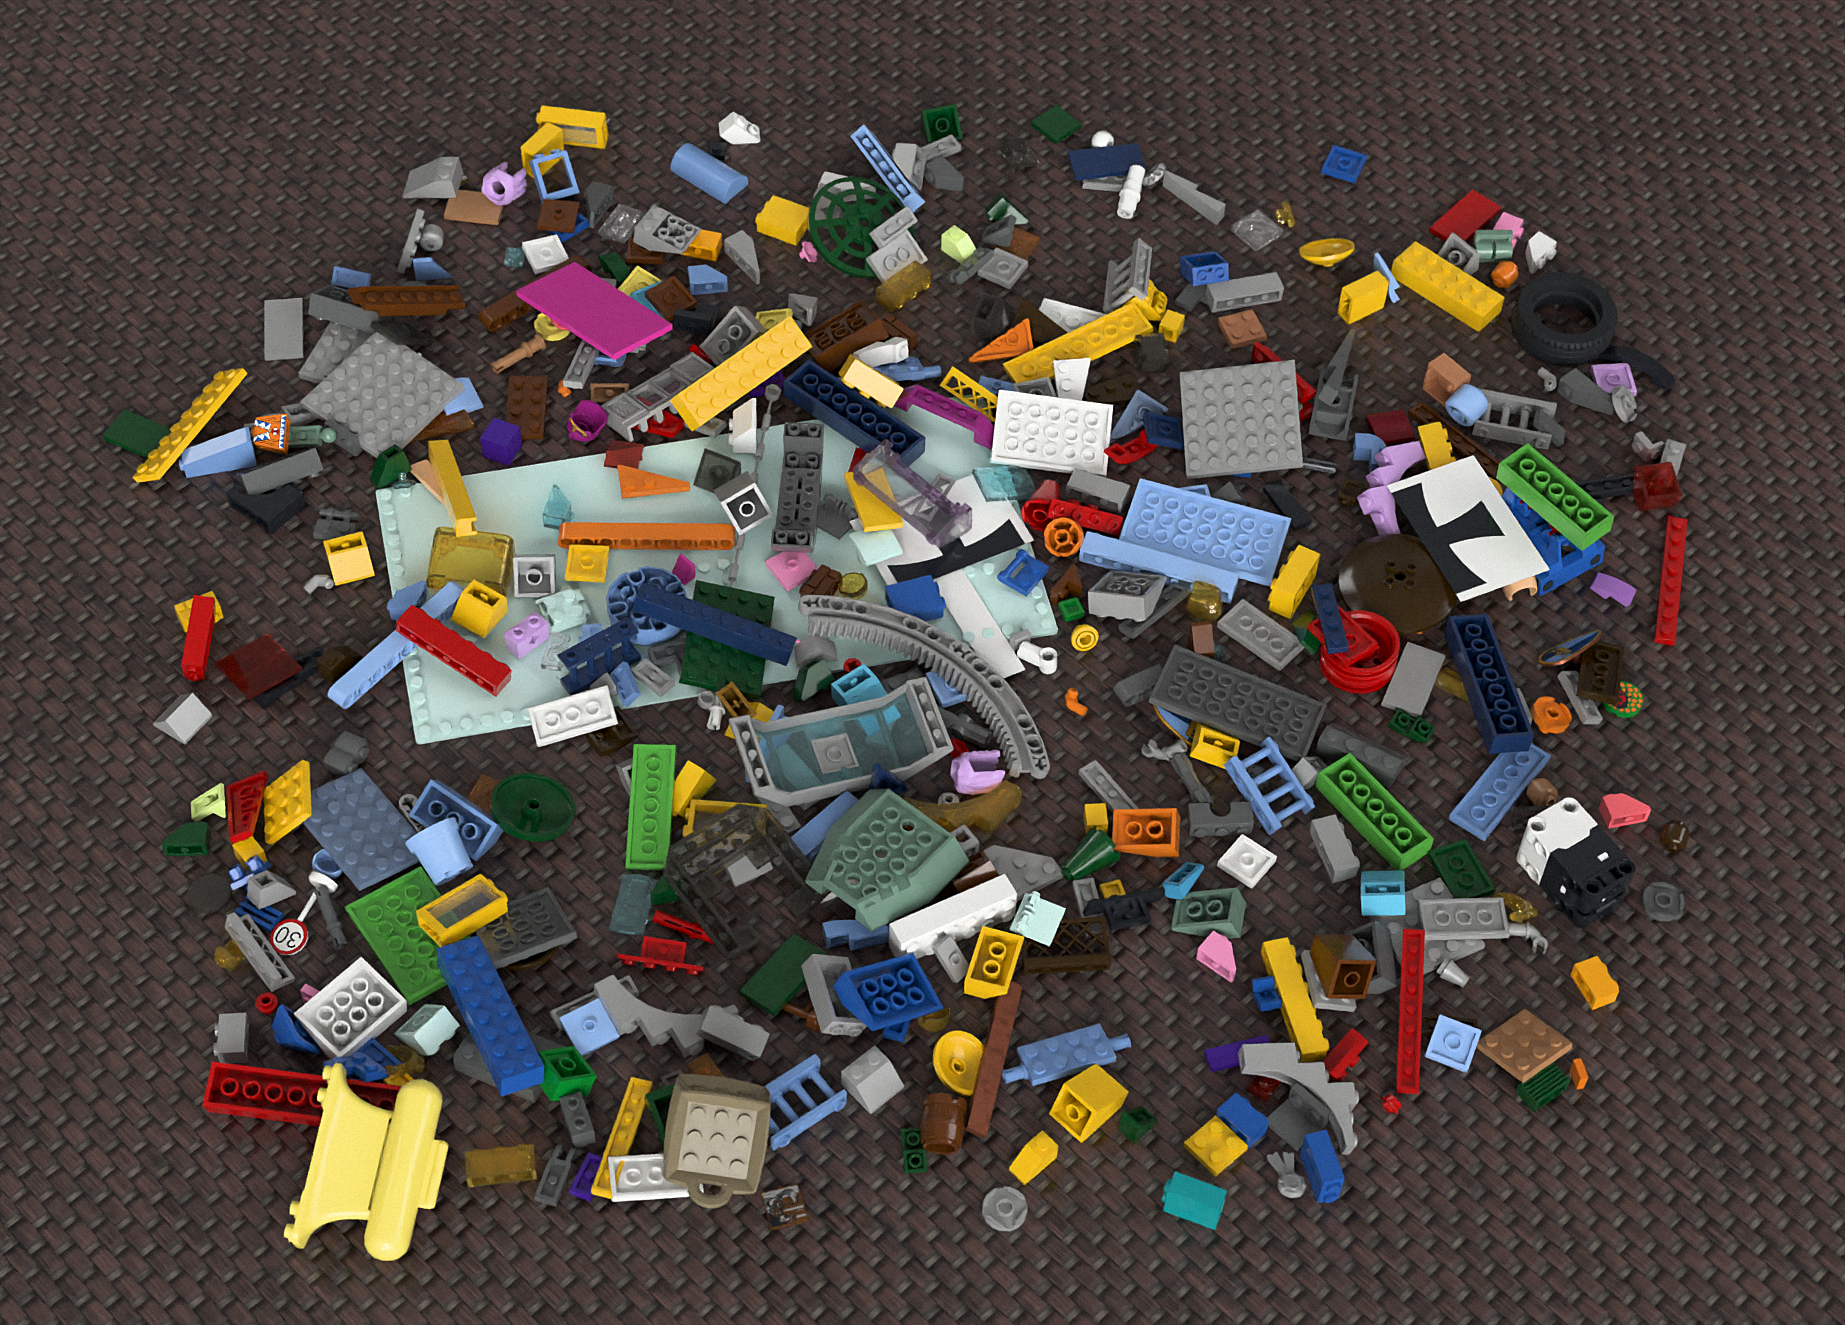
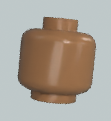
(1541, 792)

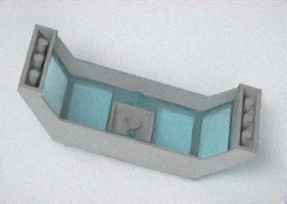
(836, 747)

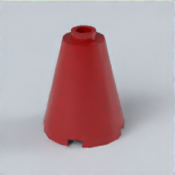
(1036, 507)

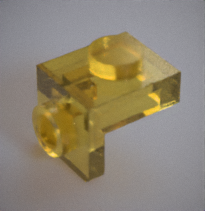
(229, 956)

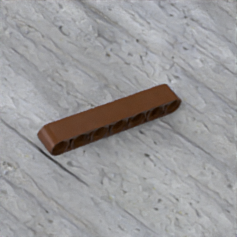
(512, 307)

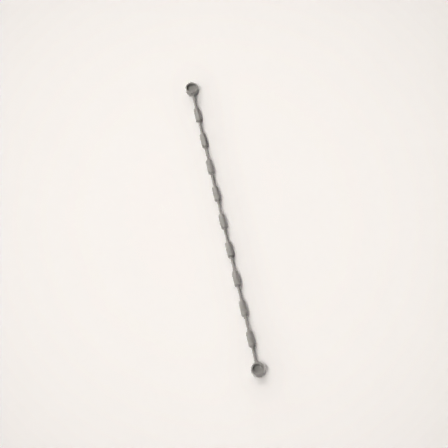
(772, 393)

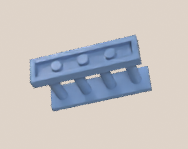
(1260, 803)
(792, 1081)

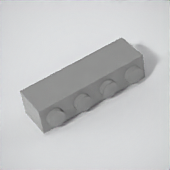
(1244, 292)

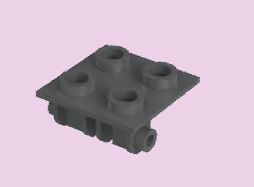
(835, 516)

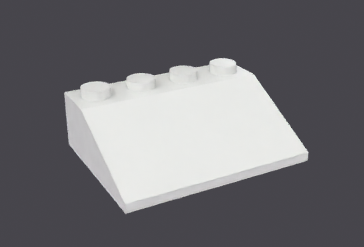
(351, 1010)

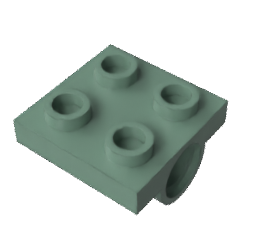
(1493, 245)

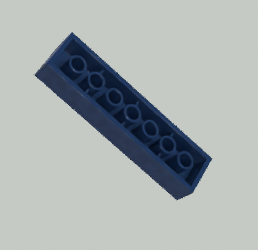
(851, 412)
(1488, 684)

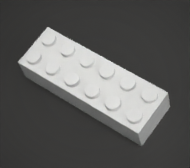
(956, 916)

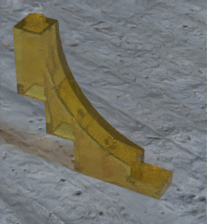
(985, 811)

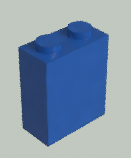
(917, 598)
(1322, 1166)

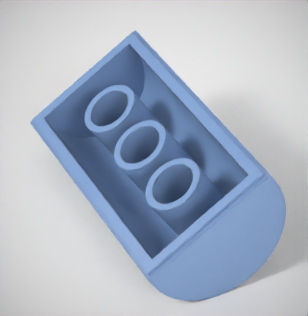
(707, 173)

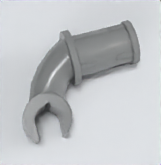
(1166, 753)
(1528, 930)

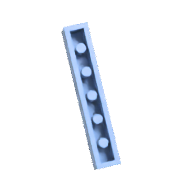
(887, 168)

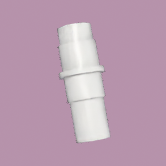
(1131, 191)

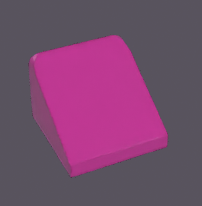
(684, 569)

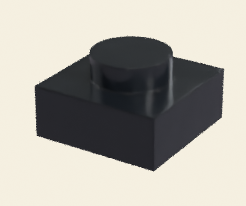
(717, 150)

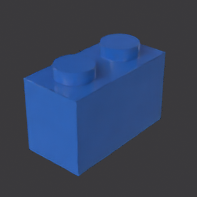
(1243, 1119)

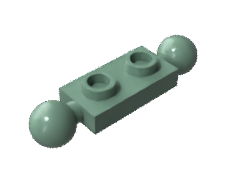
(310, 436)

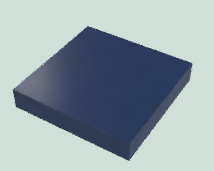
(1163, 430)

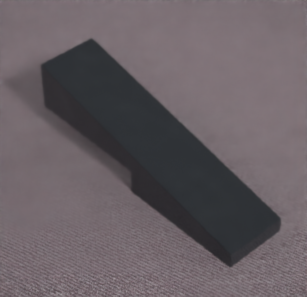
(309, 667)

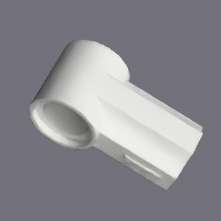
(1043, 657)

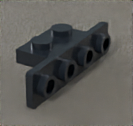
(1125, 909)

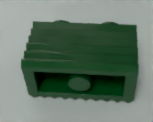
(1543, 1087)

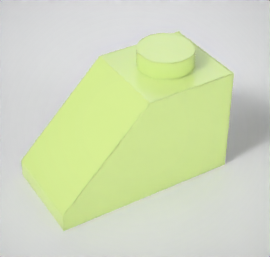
(957, 244)

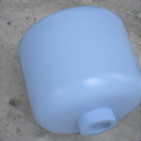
(1466, 404)

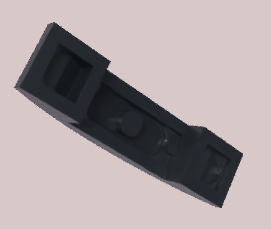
(1660, 375)

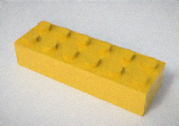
(1447, 286)

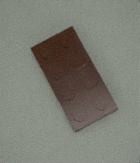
(527, 405)

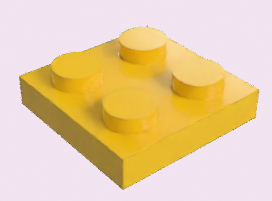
(587, 563)
(1215, 1146)

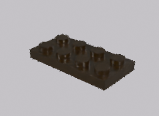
(1600, 672)

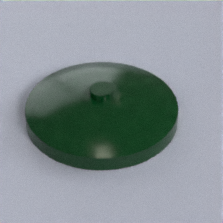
(532, 807)

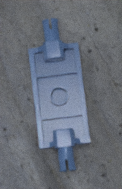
(907, 370)
(1065, 1055)

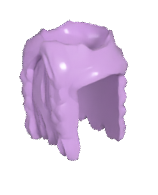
(498, 179)
(976, 772)

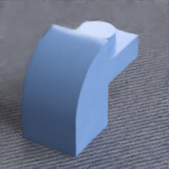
(1366, 447)

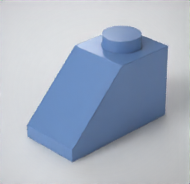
(706, 280)
(408, 596)

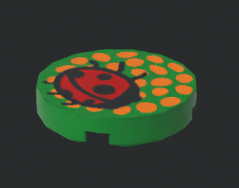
(1629, 701)

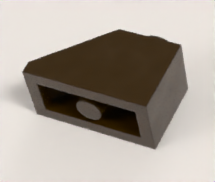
(337, 662)

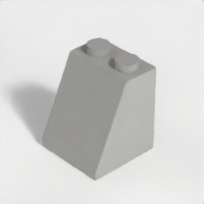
(743, 502)

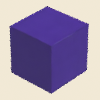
(501, 441)

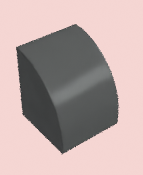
(1230, 493)

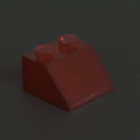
(1656, 486)

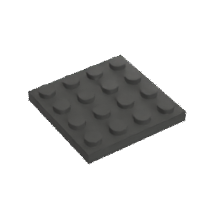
(528, 928)

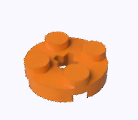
(1542, 714)

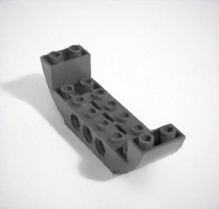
(799, 488)

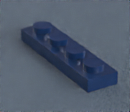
(1329, 618)

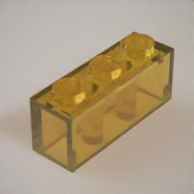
(903, 286)
(500, 1165)

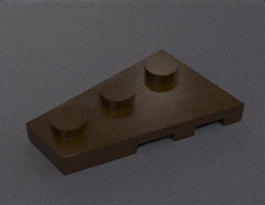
(1042, 327)
(1113, 391)

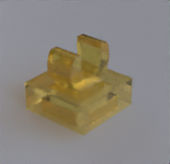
(1285, 215)

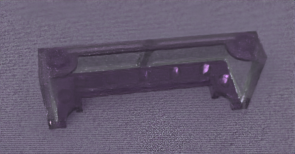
(912, 496)

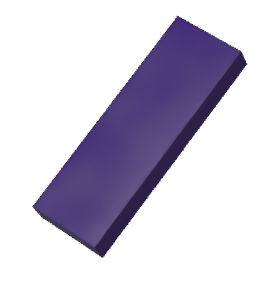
(1227, 1055)

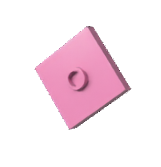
(791, 568)

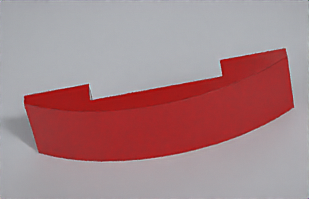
(1131, 450)

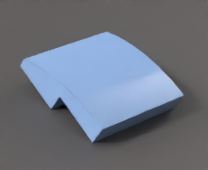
(1380, 265)
(465, 400)

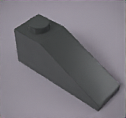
(598, 199)
(1584, 392)

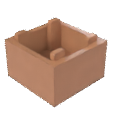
(1444, 378)

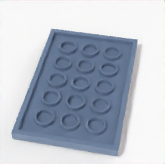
(360, 829)

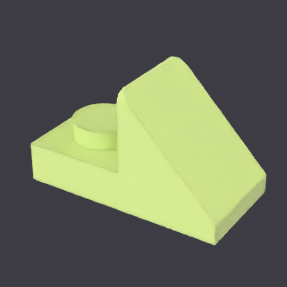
(208, 803)

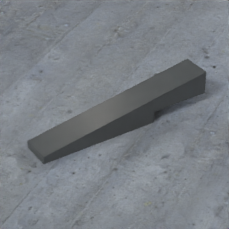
(1335, 370)

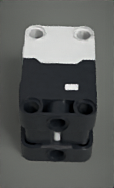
(1575, 862)

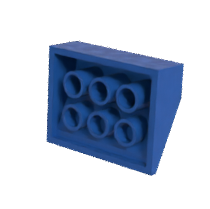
(887, 992)

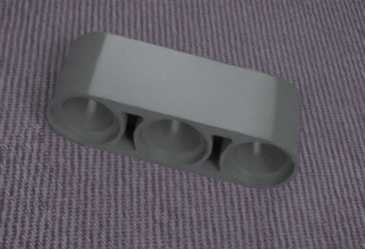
(1138, 686)

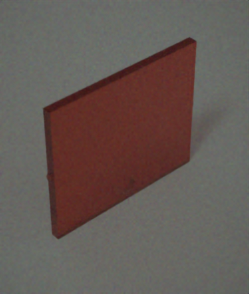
(258, 666)

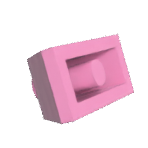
(1218, 955)

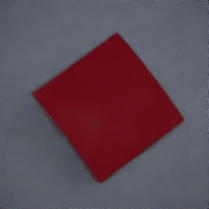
(1390, 426)

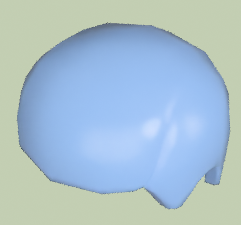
(325, 865)

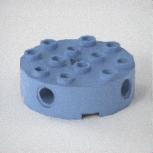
(622, 597)

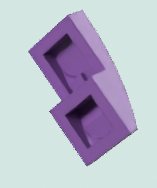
(1610, 586)

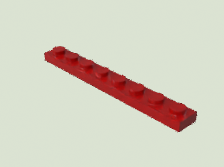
(1670, 581)
(1410, 1011)

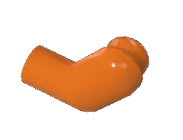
(565, 391)
(1072, 702)

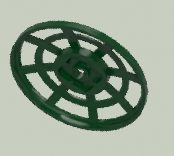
(850, 223)

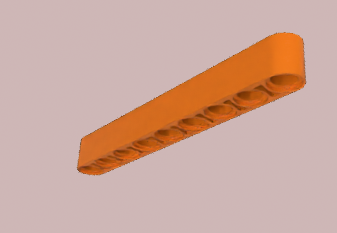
(648, 535)

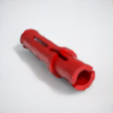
(662, 919)

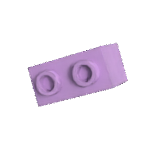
(527, 635)

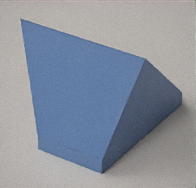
(428, 269)

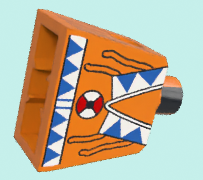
(271, 433)

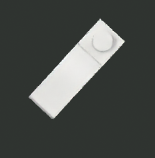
(884, 352)

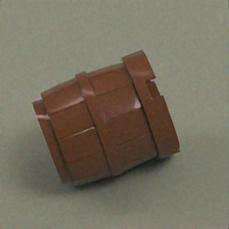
(942, 1123)

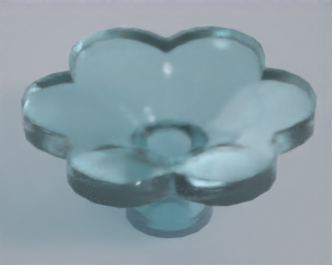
(403, 482)

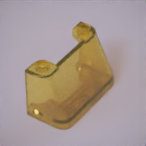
(471, 557)

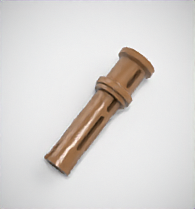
(525, 350)

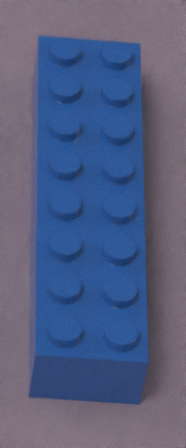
(490, 1016)

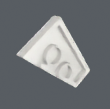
(1071, 377)

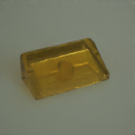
(1451, 683)

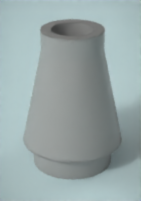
(1451, 972)

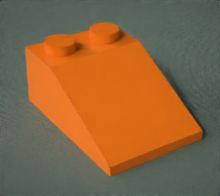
(1147, 831)

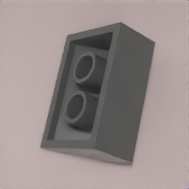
(1378, 943)

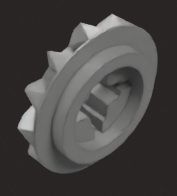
(1154, 174)

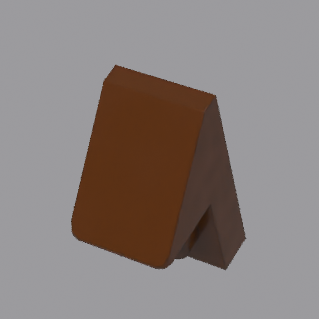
(1068, 584)

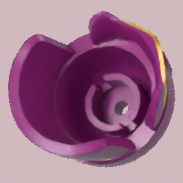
(586, 421)

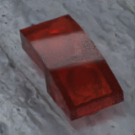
(1263, 1087)

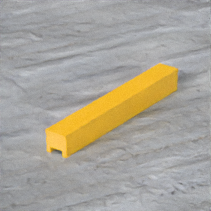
(452, 488)

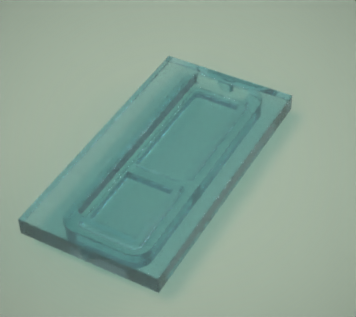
(632, 904)

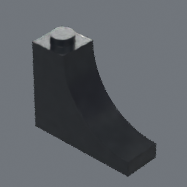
(268, 510)

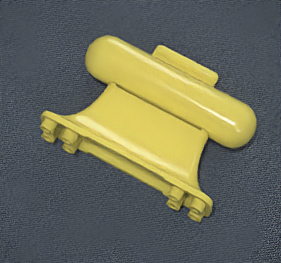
(372, 1165)

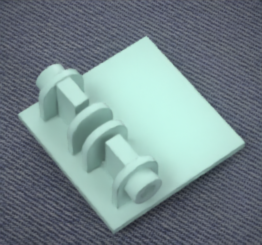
(1037, 918)

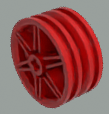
(1374, 669)

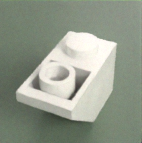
(738, 130)
(1539, 250)

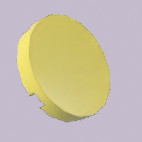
(547, 330)

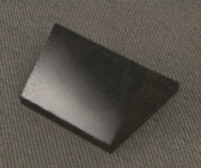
(716, 470)

